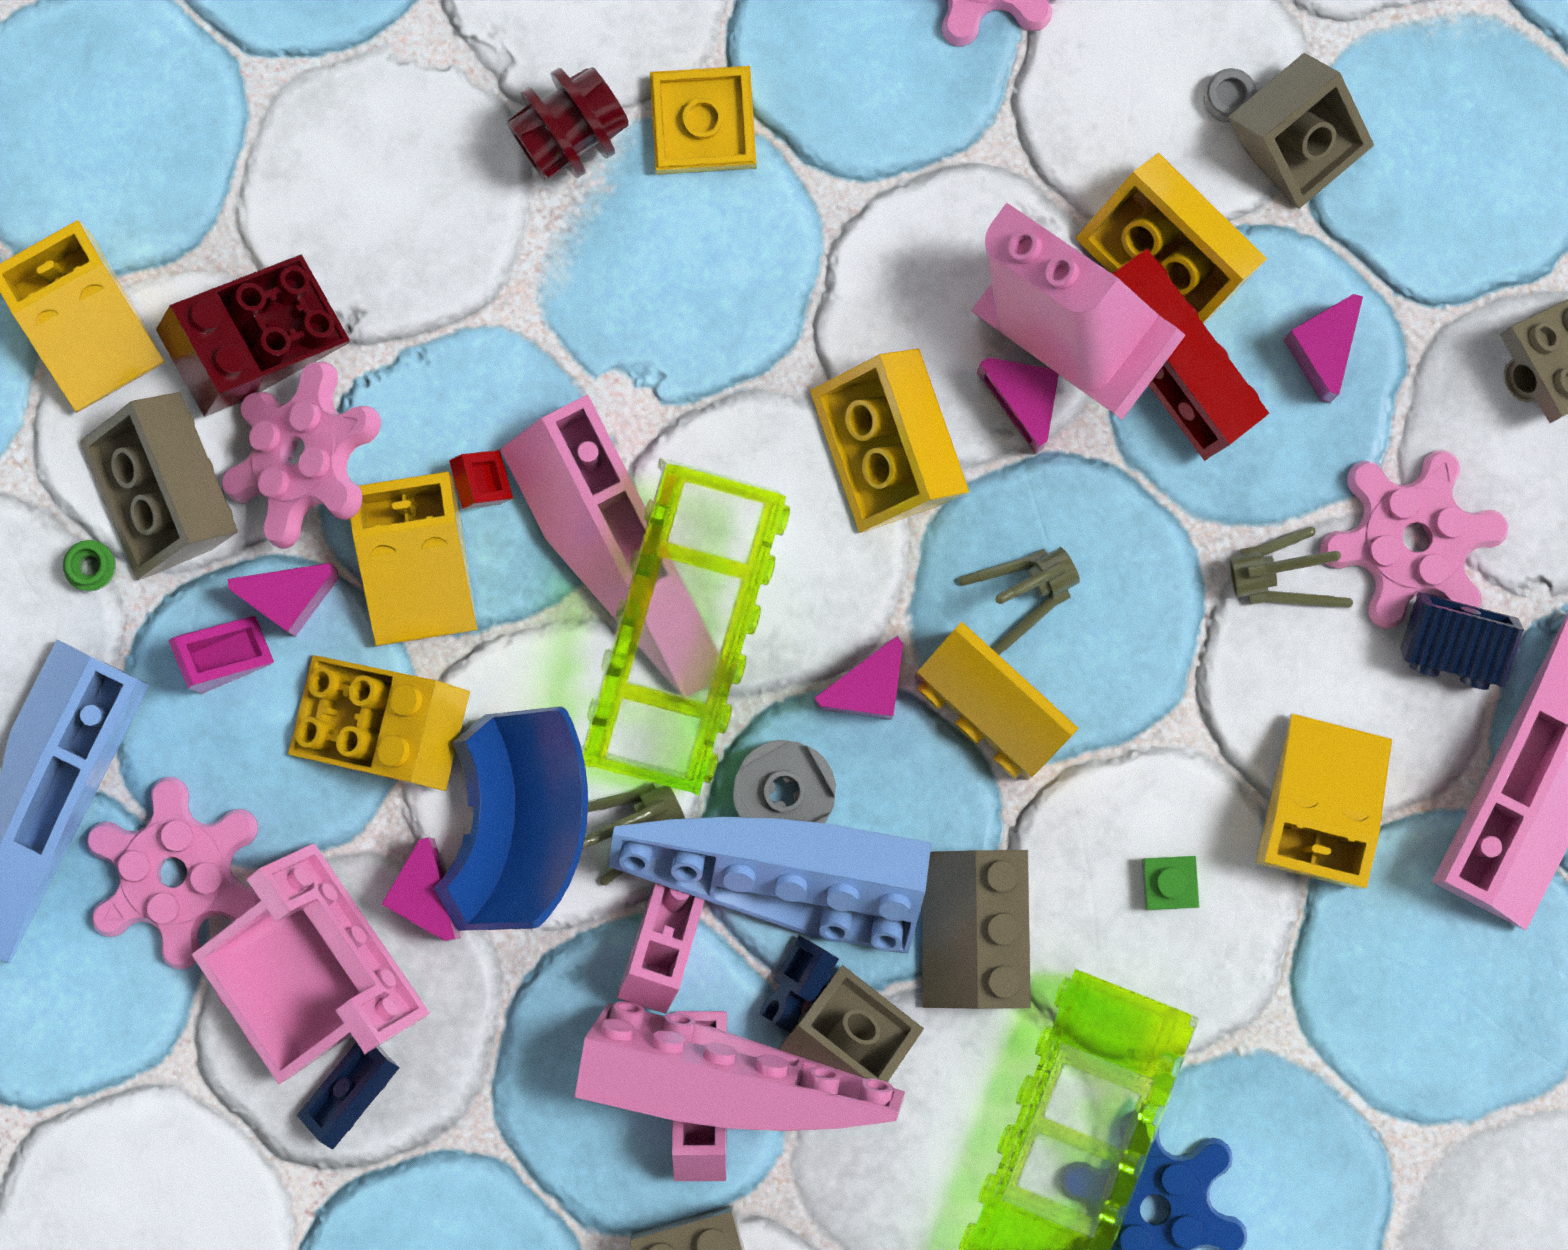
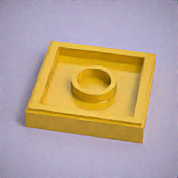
(703, 120)

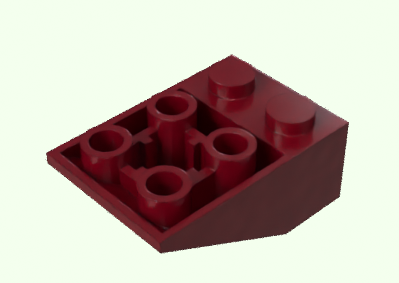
(250, 333)

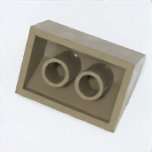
(158, 484)
(976, 930)

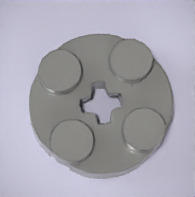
(792, 763)

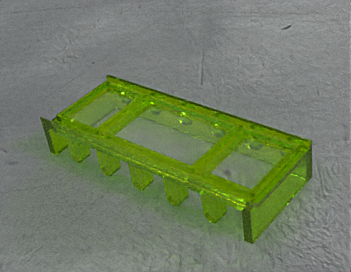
(684, 627)

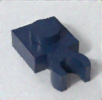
(800, 979)

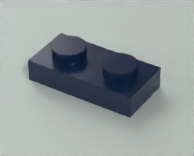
(347, 1094)

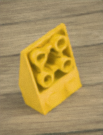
(78, 315)
(413, 559)
(379, 722)
(1326, 803)

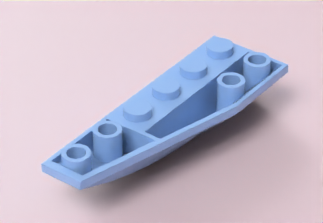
(53, 772)
(787, 872)

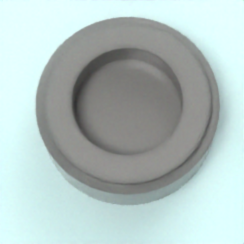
(1227, 92)

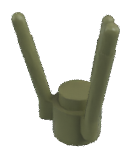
(1254, 573)
(1051, 575)
(655, 805)

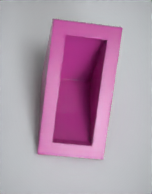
(1324, 345)
(1024, 395)
(287, 595)
(221, 654)
(868, 687)
(414, 892)

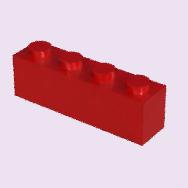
(1198, 379)

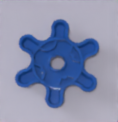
(1186, 1186)

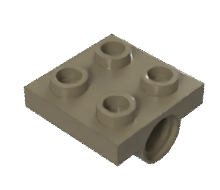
(1540, 360)

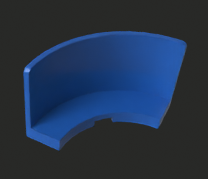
(527, 820)

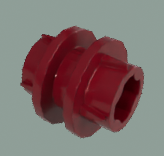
(568, 122)

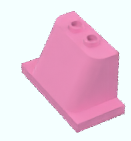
(1072, 313)
(306, 968)

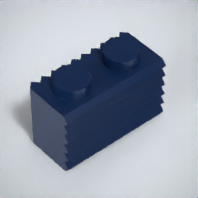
(1460, 641)

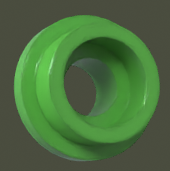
(74, 562)

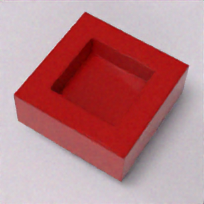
(481, 479)

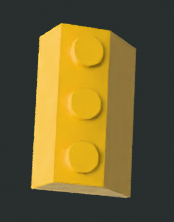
(1180, 229)
(889, 439)
(994, 703)

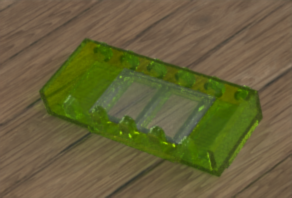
(1083, 1121)

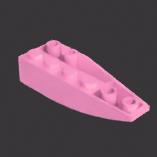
(581, 496)
(1520, 812)
(718, 1078)

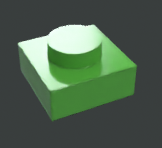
(1170, 882)

